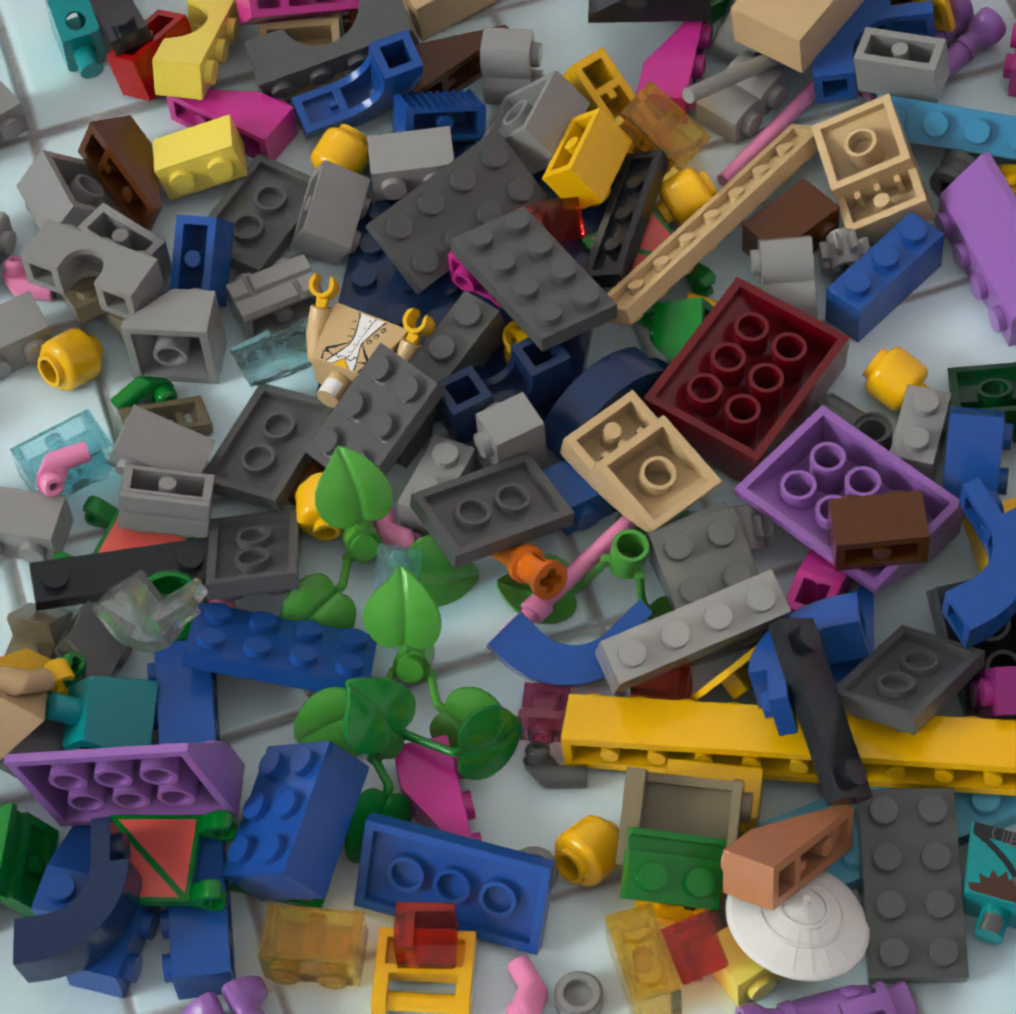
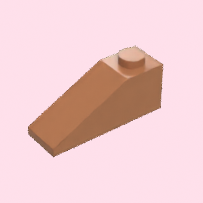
(784, 856)

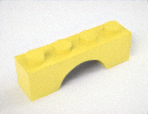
(191, 62)

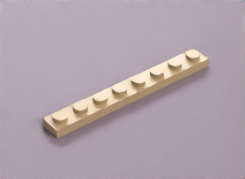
(712, 223)

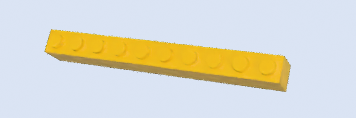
(644, 732)

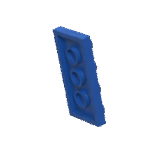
(276, 648)
(494, 887)

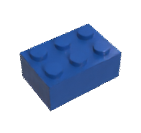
(295, 821)

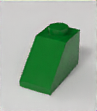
(675, 323)

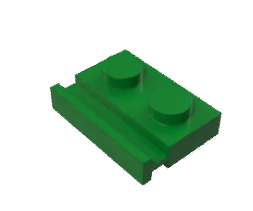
(24, 854)
(672, 868)

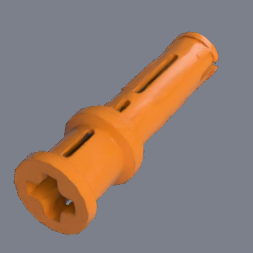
(528, 565)

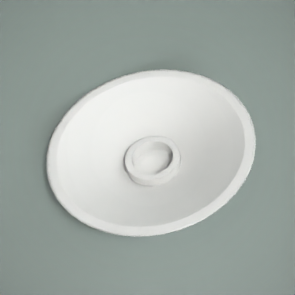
(809, 936)

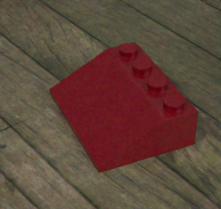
(747, 378)

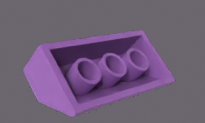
(980, 224)

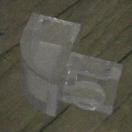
(142, 617)

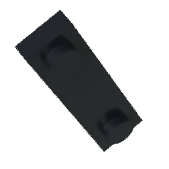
(121, 24)
(626, 217)
(89, 576)
(820, 711)

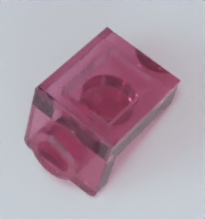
(543, 712)

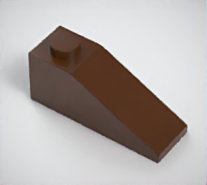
(450, 62)
(124, 166)

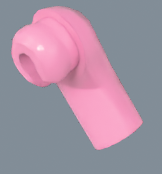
(17, 282)
(395, 534)

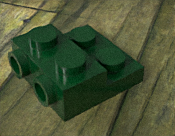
(985, 388)

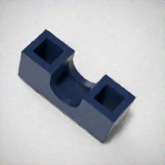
(529, 371)

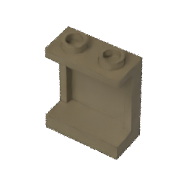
(682, 806)

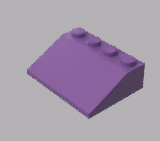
(834, 460)
(132, 780)

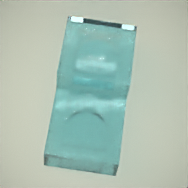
(273, 356)

